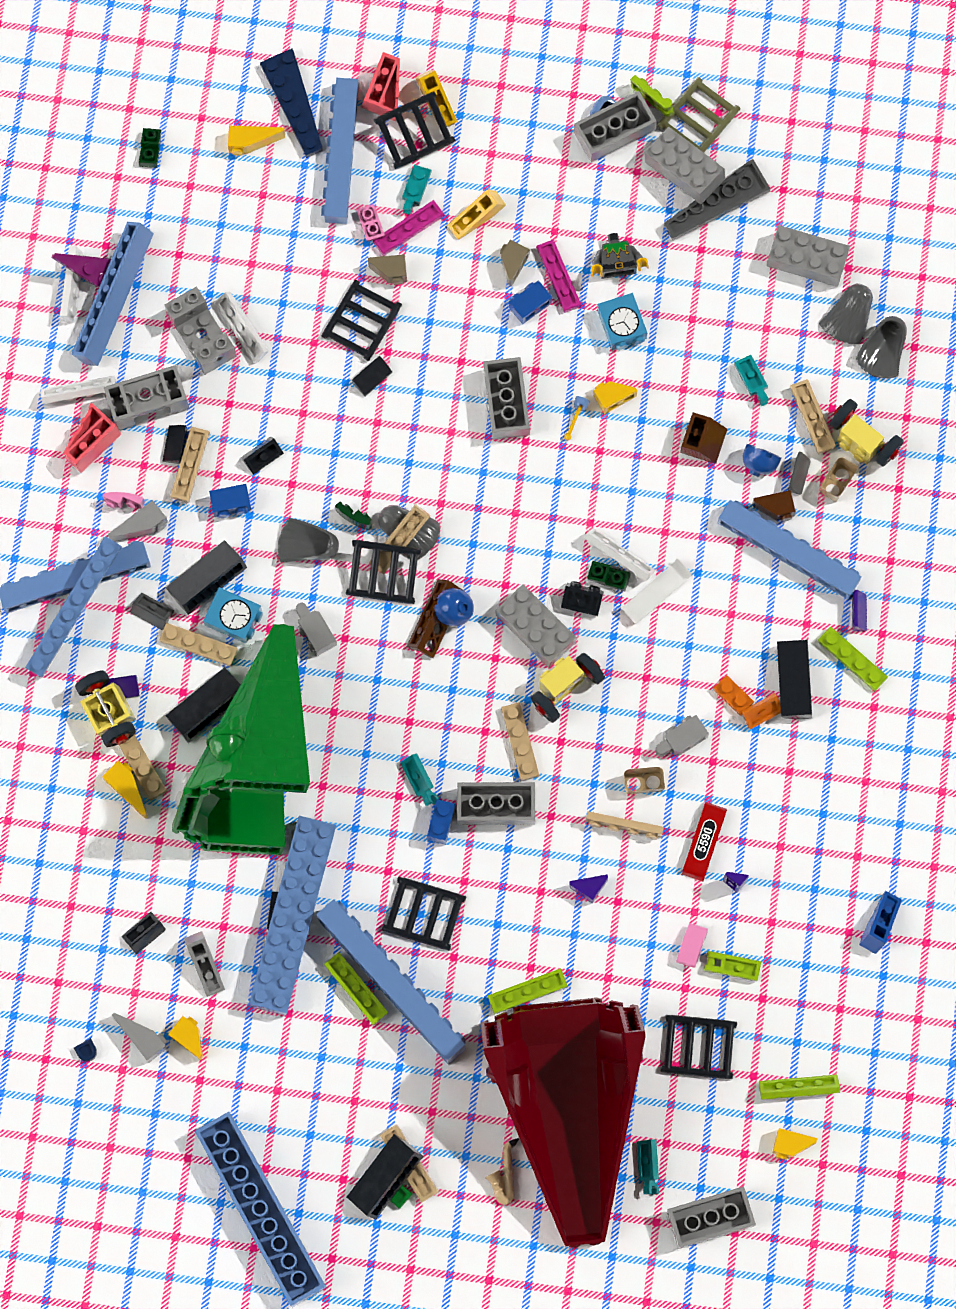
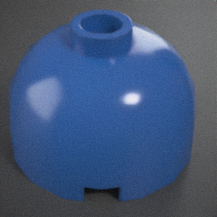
(760, 460)
(454, 607)

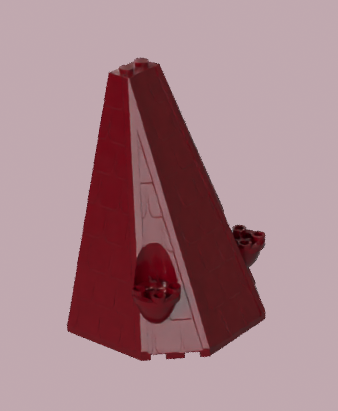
(570, 1094)

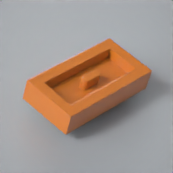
(733, 695)
(762, 711)

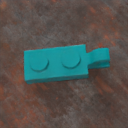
(415, 187)
(752, 378)
(419, 779)
(648, 1165)

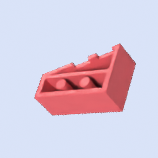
(384, 87)
(91, 439)

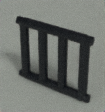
(397, 113)
(346, 302)
(377, 547)
(421, 889)
(706, 1071)

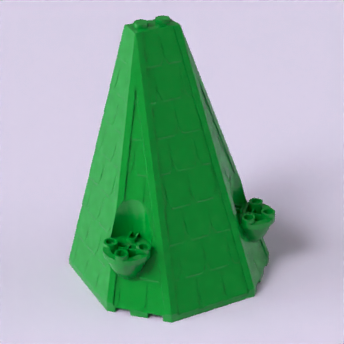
(255, 753)

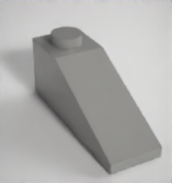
(142, 523)
(204, 963)
(143, 1038)

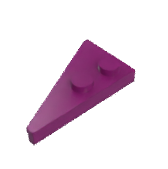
(89, 268)

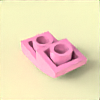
(370, 222)
(117, 499)
(691, 945)

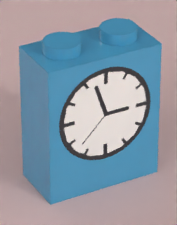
(622, 321)
(233, 615)

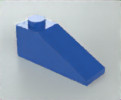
(880, 923)

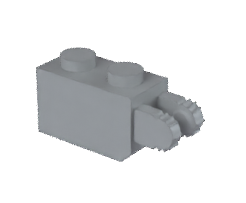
(315, 629)
(682, 737)

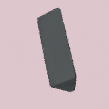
(799, 473)
(151, 611)

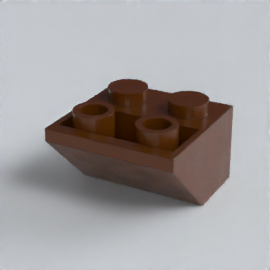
(703, 438)

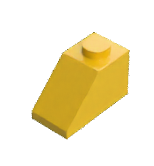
(612, 395)
(188, 1036)
(791, 1143)

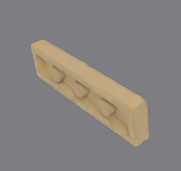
(812, 416)
(190, 464)
(403, 534)
(198, 644)
(520, 741)
(143, 768)
(616, 823)
(419, 1178)

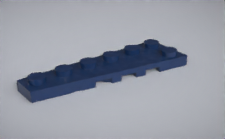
(288, 87)

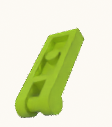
(652, 96)
(733, 966)

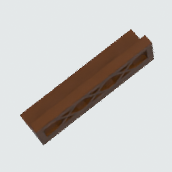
(425, 627)

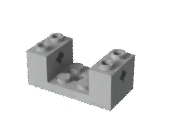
(191, 315)
(128, 404)

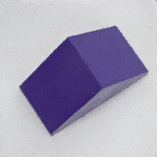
(589, 887)

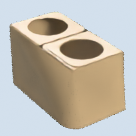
(841, 463)
(638, 773)

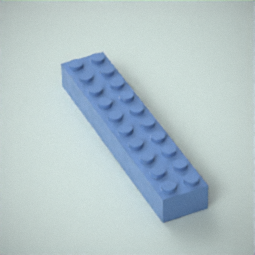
(292, 915)
(391, 982)
(260, 1209)

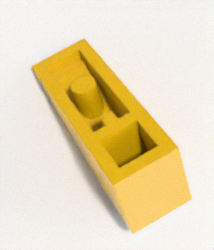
(430, 82)
(251, 138)
(477, 213)
(123, 782)

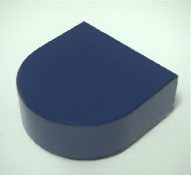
(86, 1051)

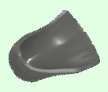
(849, 315)
(883, 348)
(424, 539)
(306, 542)

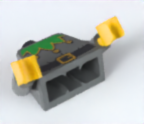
(617, 259)

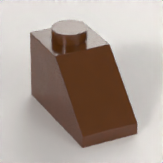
(777, 505)

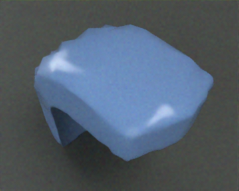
(603, 100)

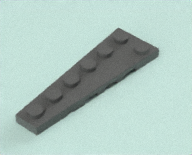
(735, 191)

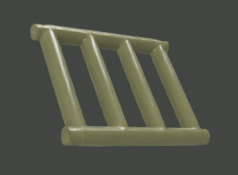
(686, 97)

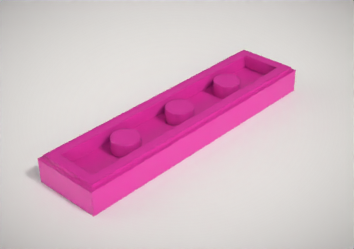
(409, 227)
(558, 276)

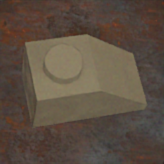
(513, 259)
(389, 268)

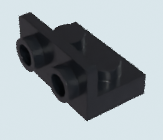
(582, 598)

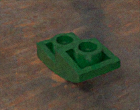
(150, 147)
(357, 519)
(608, 576)

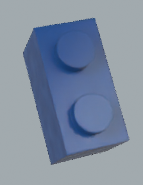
(530, 301)
(230, 501)
(441, 821)

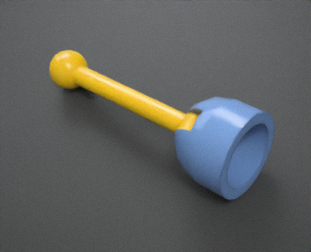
(580, 404)

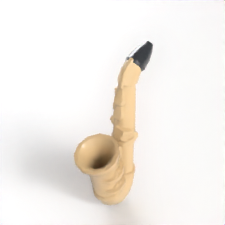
(503, 1184)

